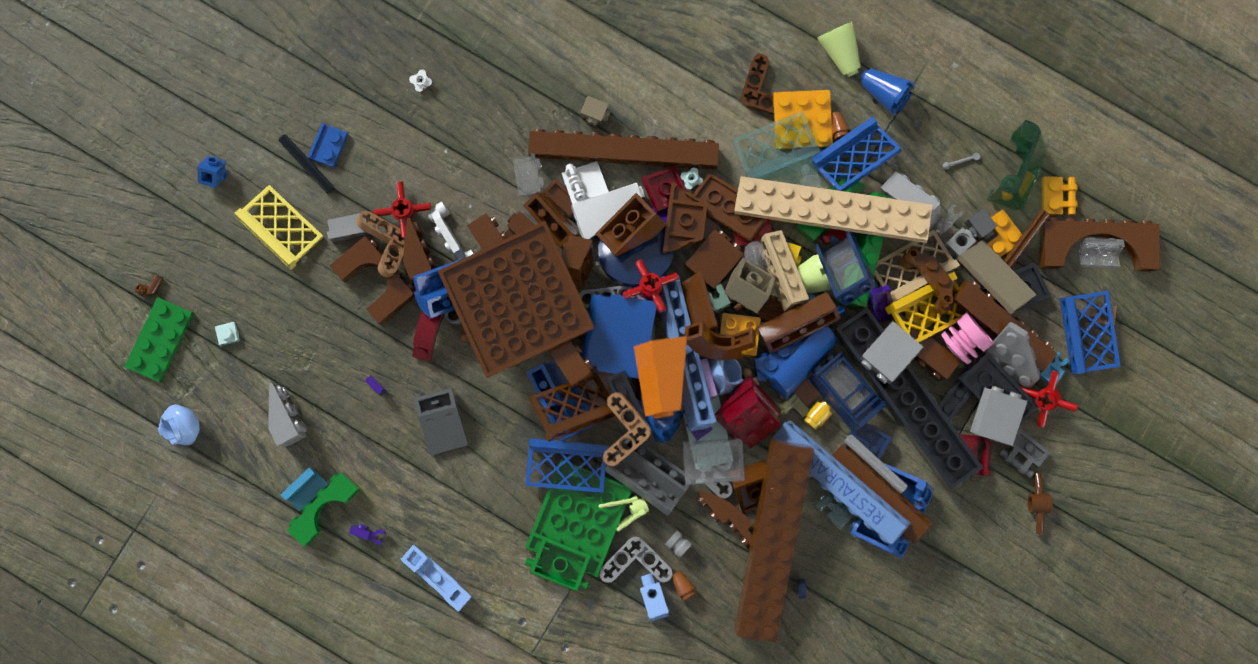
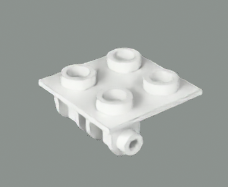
(584, 182)

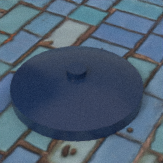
(623, 267)

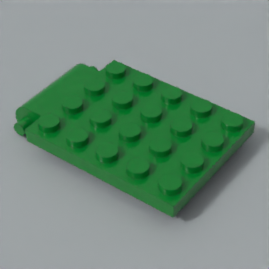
(573, 530)

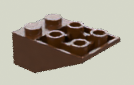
(416, 251)

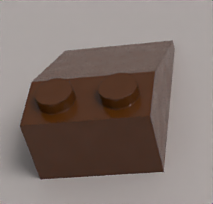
(630, 226)

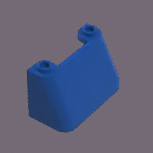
(918, 493)

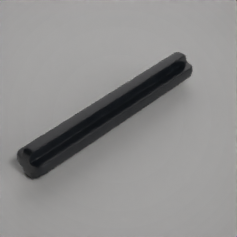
(302, 159)

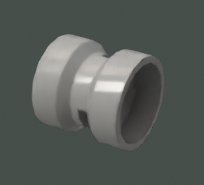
(678, 544)

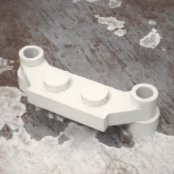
(437, 215)

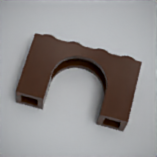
(397, 293)

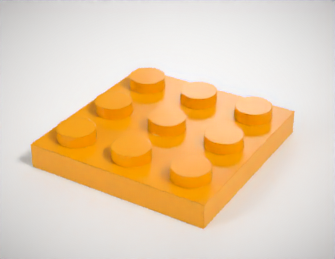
(817, 111)

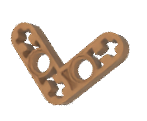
(392, 242)
(631, 426)

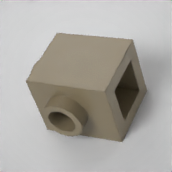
(595, 111)

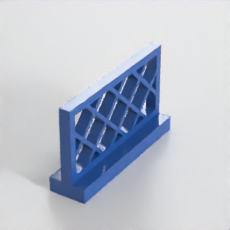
(846, 146)
(1074, 336)
(565, 448)

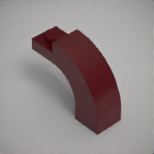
(426, 336)

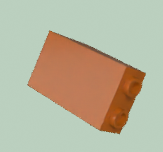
(661, 375)

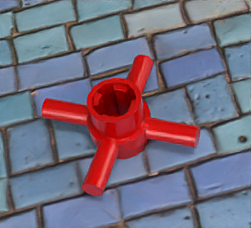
(402, 202)
(645, 287)
(1055, 396)

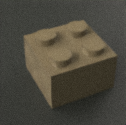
(749, 285)

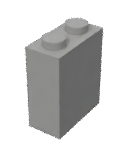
(890, 353)
(998, 415)

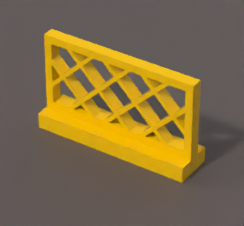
(918, 298)

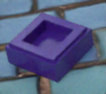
(375, 385)

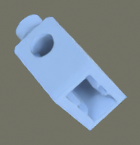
(655, 606)

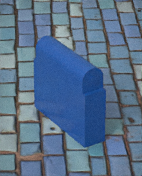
(618, 328)

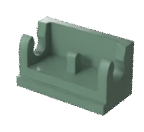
(720, 300)

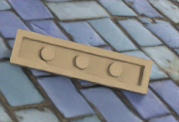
(782, 266)

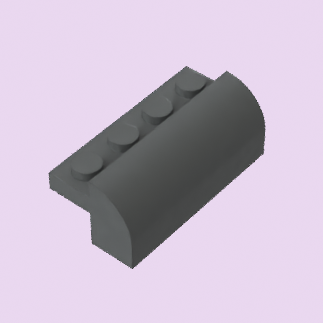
(650, 476)

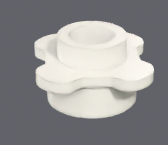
(420, 86)

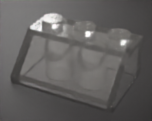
(713, 461)

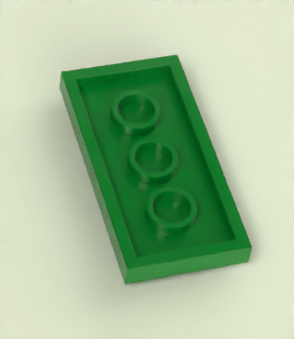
(159, 340)

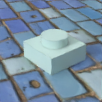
(227, 333)

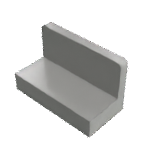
(344, 228)

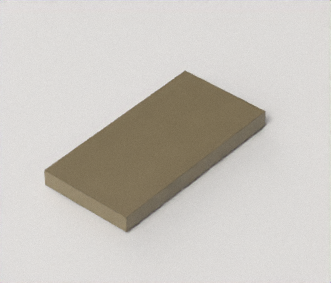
(996, 276)

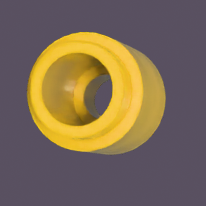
(818, 415)

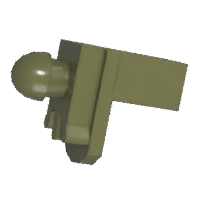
(793, 402)

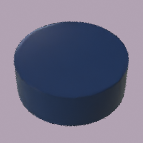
(801, 589)

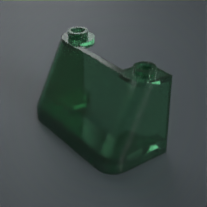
(1016, 190)

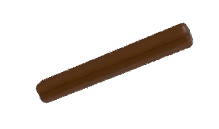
(1026, 237)

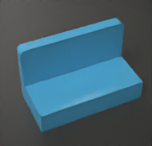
(304, 488)

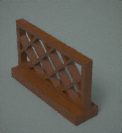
(577, 422)

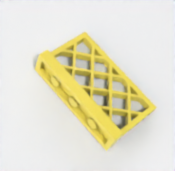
(263, 234)

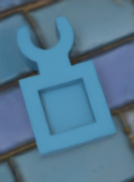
(1055, 365)

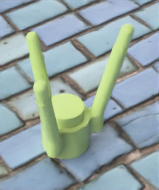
(637, 509)

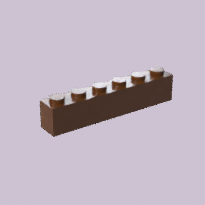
(995, 318)
(854, 463)

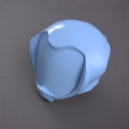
(725, 374)
(179, 425)

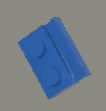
(328, 145)

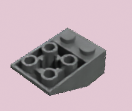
(441, 421)

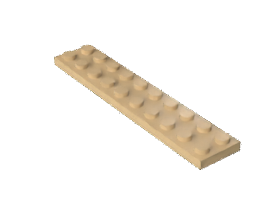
(833, 209)

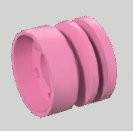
(967, 338)

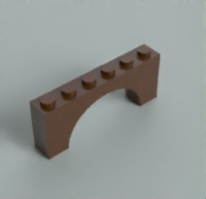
(1140, 240)

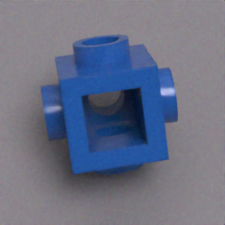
(212, 171)

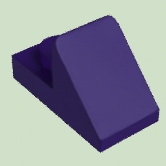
(878, 300)

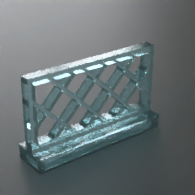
(783, 161)

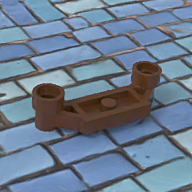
(934, 275)

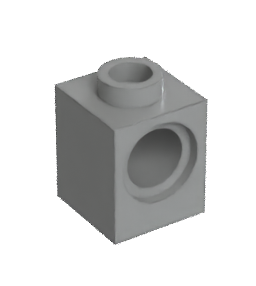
(952, 246)

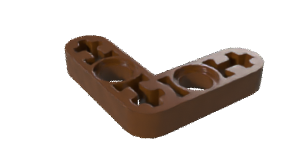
(755, 89)

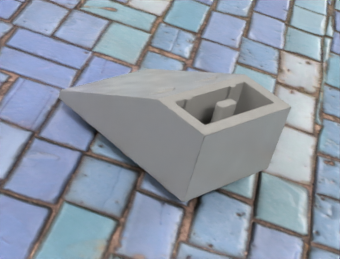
(282, 418)

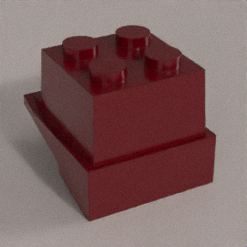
(749, 413)

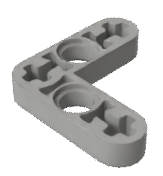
(639, 555)

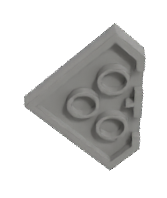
(1015, 355)

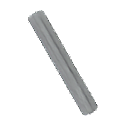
(876, 464)

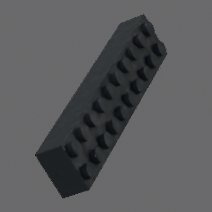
(912, 407)

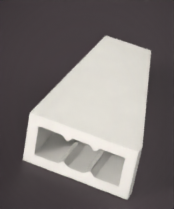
(596, 211)

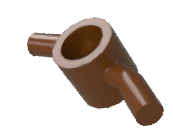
(1039, 503)

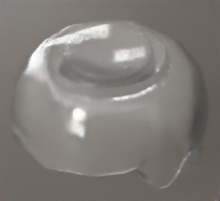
(756, 254)

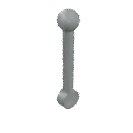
(976, 156)

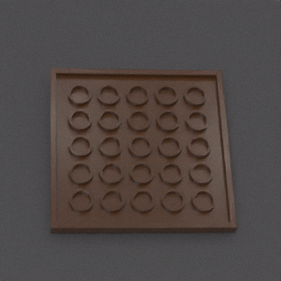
(516, 299)

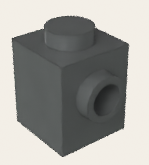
(981, 225)

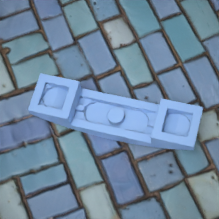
(436, 577)

